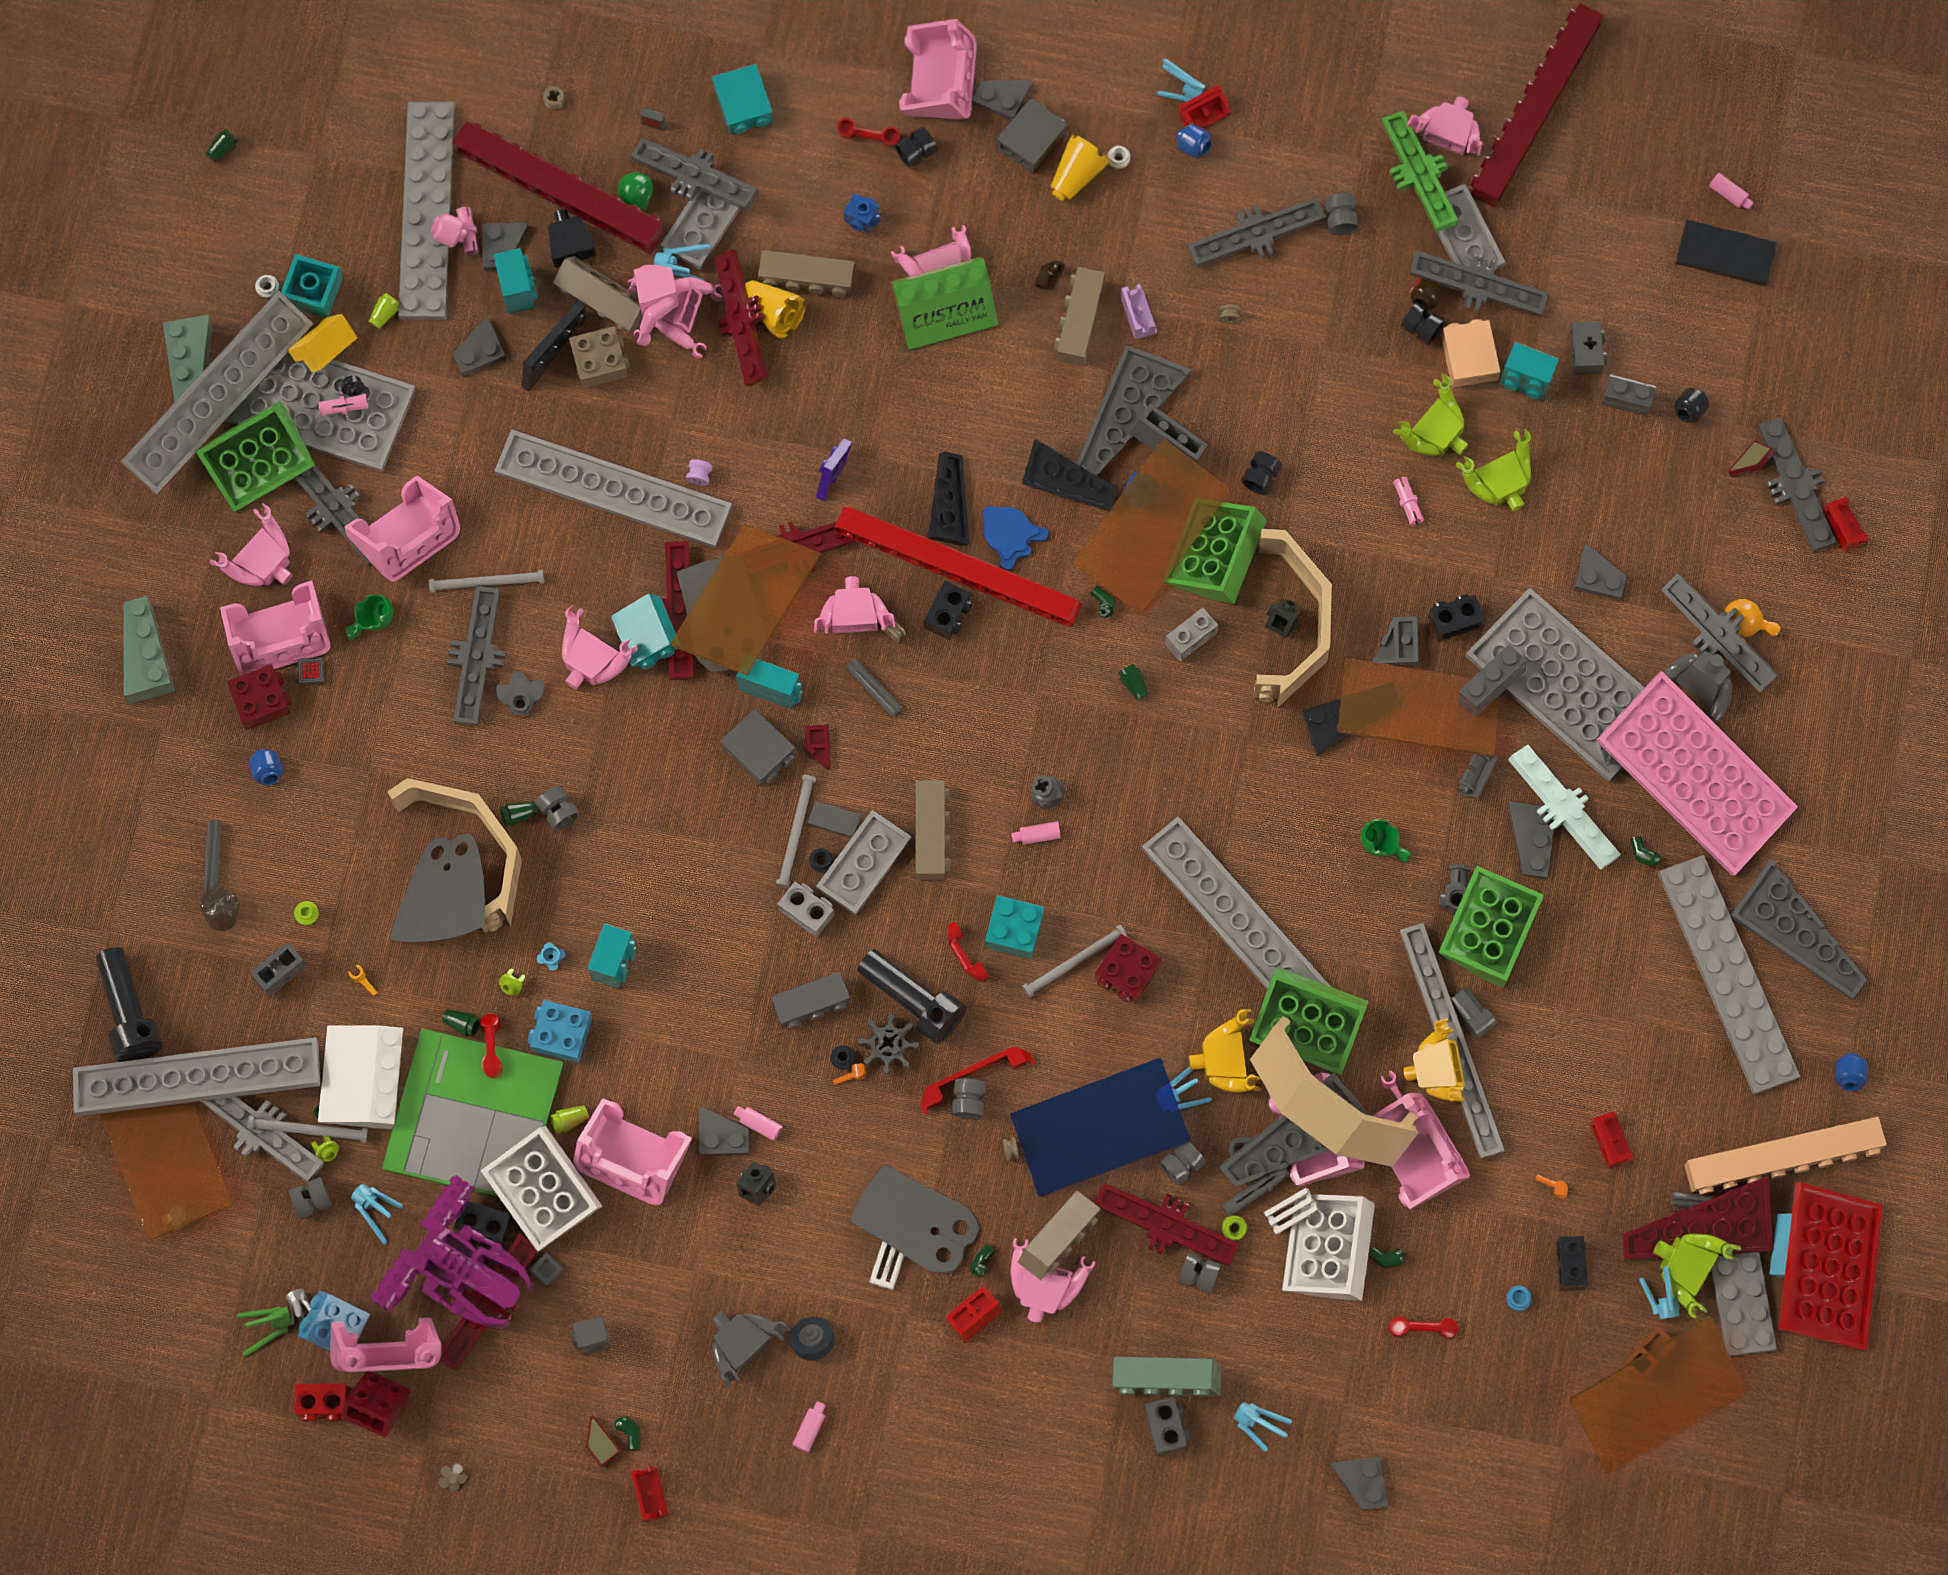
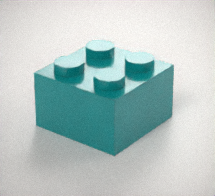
(515, 280)
(312, 285)
(1529, 371)
(1014, 927)
(612, 956)

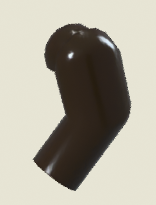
(1049, 271)

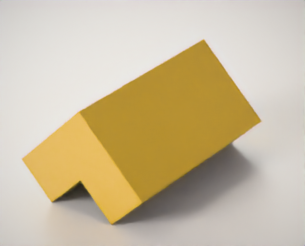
(323, 342)

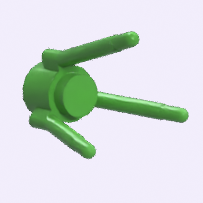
(279, 1319)

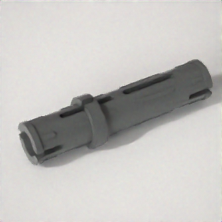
(1231, 1207)

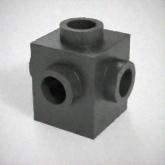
(1284, 617)
(756, 1183)

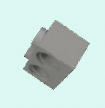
(1191, 634)
(801, 913)

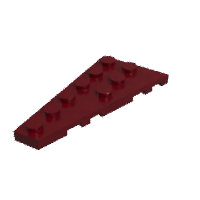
(1735, 1217)

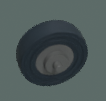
(812, 1338)

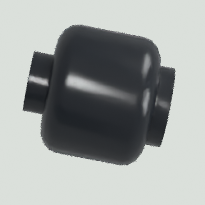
(1691, 405)

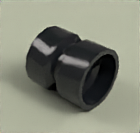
(914, 148)
(1422, 323)
(1260, 475)

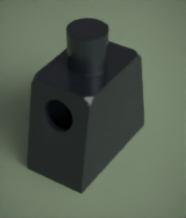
(569, 239)

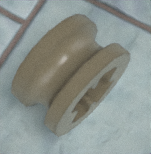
(550, 104)
(1229, 314)
(895, 633)
(1010, 1148)

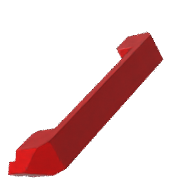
(1015, 1056)

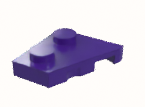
(831, 468)

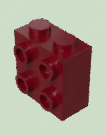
(259, 696)
(1127, 969)
(376, 1403)

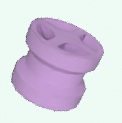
(699, 472)

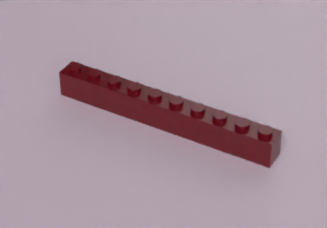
(1537, 104)
(558, 187)

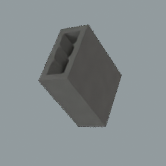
(1032, 135)
(758, 748)

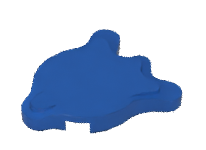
(1009, 533)

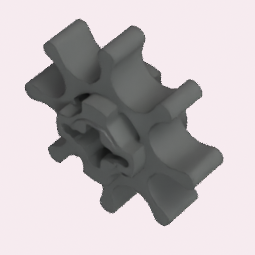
(889, 1034)

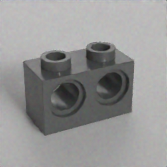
(590, 1336)
(1160, 1427)

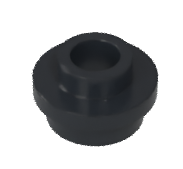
(352, 386)
(818, 853)
(842, 1065)

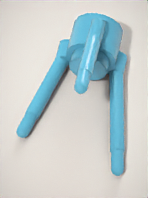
(1192, 87)
(668, 260)
(1177, 1091)
(367, 1198)
(1668, 1306)
(1249, 1416)

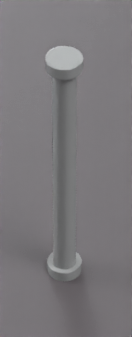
(486, 581)
(783, 881)
(1073, 962)
(307, 1129)

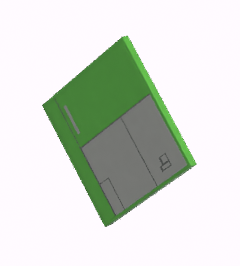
(458, 1117)

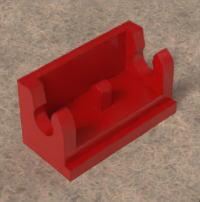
(1204, 108)
(1844, 524)
(1611, 1140)
(974, 1314)
(649, 1494)

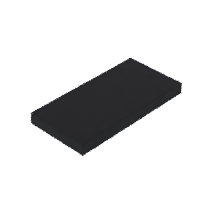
(1726, 252)

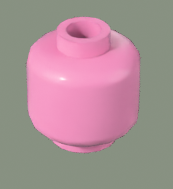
(448, 230)

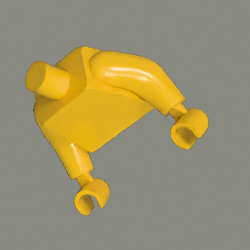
(1224, 1057)
(1438, 1065)

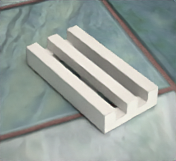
(1273, 1220)
(882, 1283)

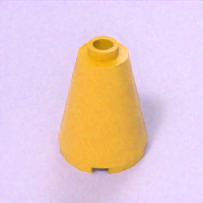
(1077, 168)
(780, 308)

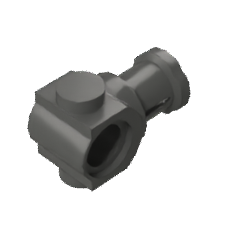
(1047, 791)
(1455, 888)

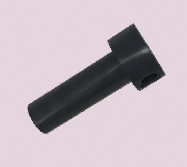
(914, 997)
(134, 1035)

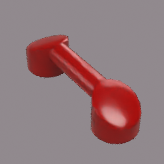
(847, 130)
(975, 971)
(491, 1063)
(1400, 1326)

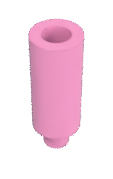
(1731, 191)
(1037, 833)
(758, 1122)
(809, 1427)

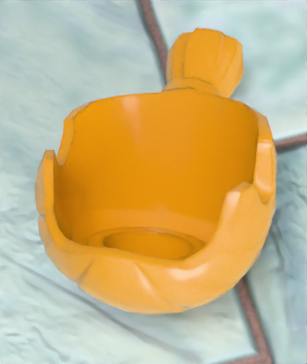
(1753, 618)

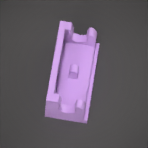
(1138, 312)

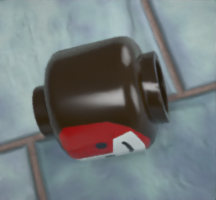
(1426, 293)

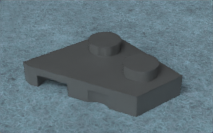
(1002, 97)
(479, 349)
(1400, 643)
(1364, 1481)

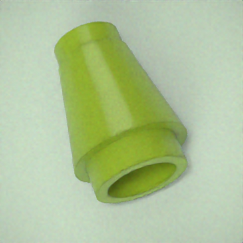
(384, 310)
(567, 1119)

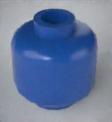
(1194, 141)
(265, 767)
(1851, 1072)

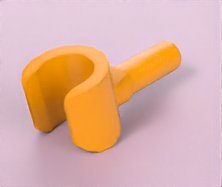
(361, 978)

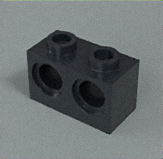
(943, 609)
(1459, 622)
(485, 1217)
(1571, 1263)

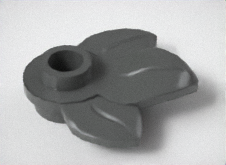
(520, 691)

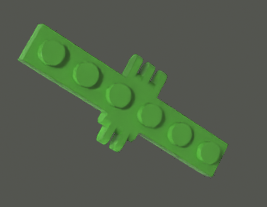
(1419, 171)

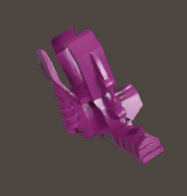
(453, 1263)

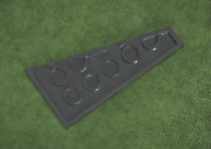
(1135, 384)
(1789, 925)
(1281, 1143)

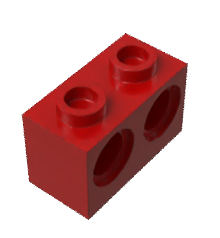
(322, 1395)

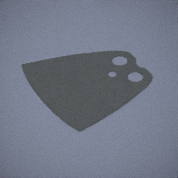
(441, 901)

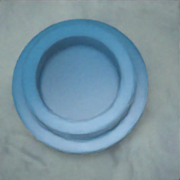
(1518, 1298)

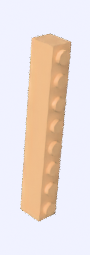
(1785, 1155)

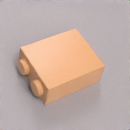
(1470, 353)

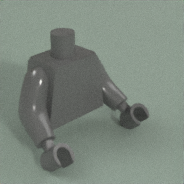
(1705, 679)
(741, 1341)

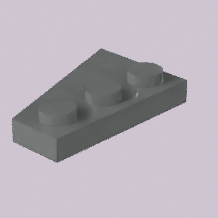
(1532, 839)

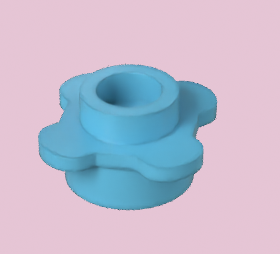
(550, 949)

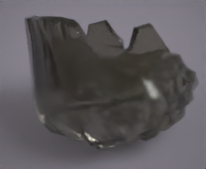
(220, 908)

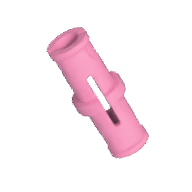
(469, 241)
(327, 407)
(1408, 501)

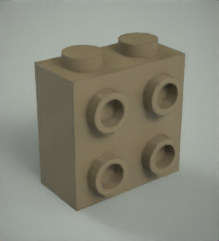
(599, 357)

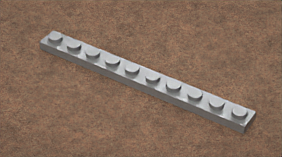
(1440, 1007)

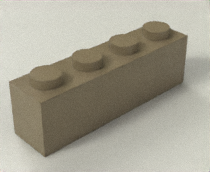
(807, 273)
(600, 293)
(1080, 315)
(930, 829)
(1059, 1235)

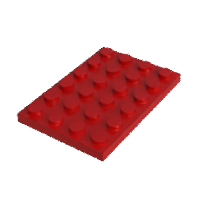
(1830, 1267)

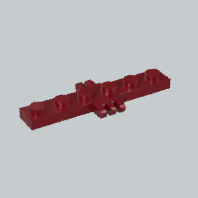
(741, 317)
(818, 539)
(677, 559)
(1166, 1224)
(467, 1332)

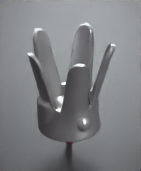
(295, 1300)

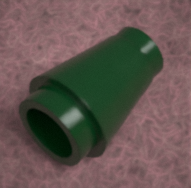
(222, 145)
(1133, 680)
(517, 812)
(463, 1022)

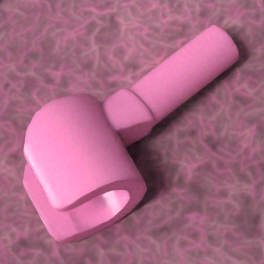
(1391, 1085)

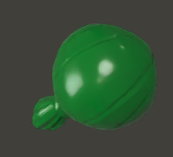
(635, 189)
(371, 614)
(1382, 840)

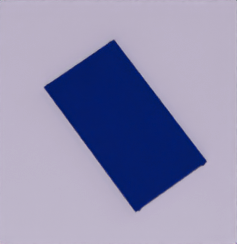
(1100, 1127)

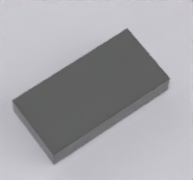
(834, 819)

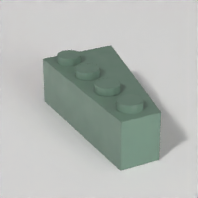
(187, 350)
(144, 656)
(1167, 1376)

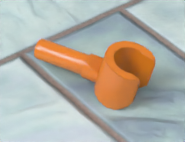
(858, 1073)
(1561, 1187)

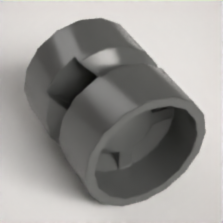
(1341, 213)
(556, 805)
(969, 1096)
(1181, 1163)
(319, 1197)
(1207, 1269)

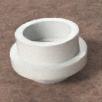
(1118, 151)
(267, 280)

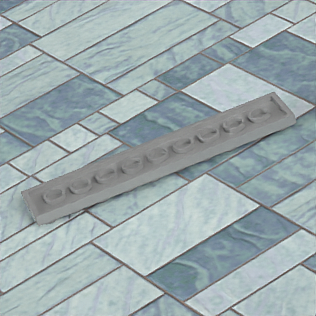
(425, 197)
(216, 392)
(613, 488)
(1225, 904)
(1728, 975)
(196, 1076)

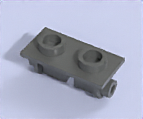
(1474, 781)

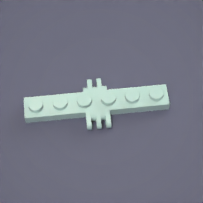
(1564, 807)

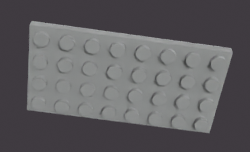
(356, 437)
(1566, 677)

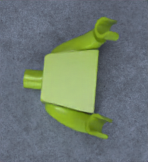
(1438, 427)
(1502, 478)
(1689, 1264)

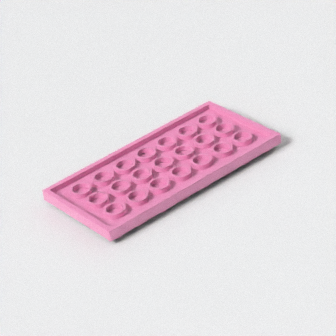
(1697, 773)

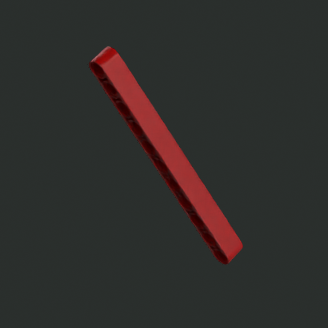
(958, 566)

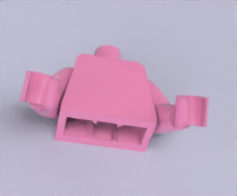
(1449, 127)
(936, 258)
(656, 296)
(680, 320)
(261, 558)
(853, 610)
(590, 657)
(1051, 1292)

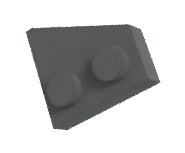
(500, 238)
(1598, 575)
(721, 1135)

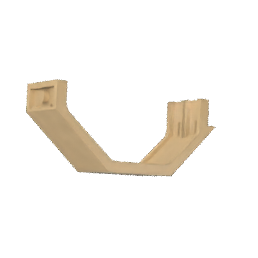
(1282, 687)
(414, 790)
(1323, 1111)

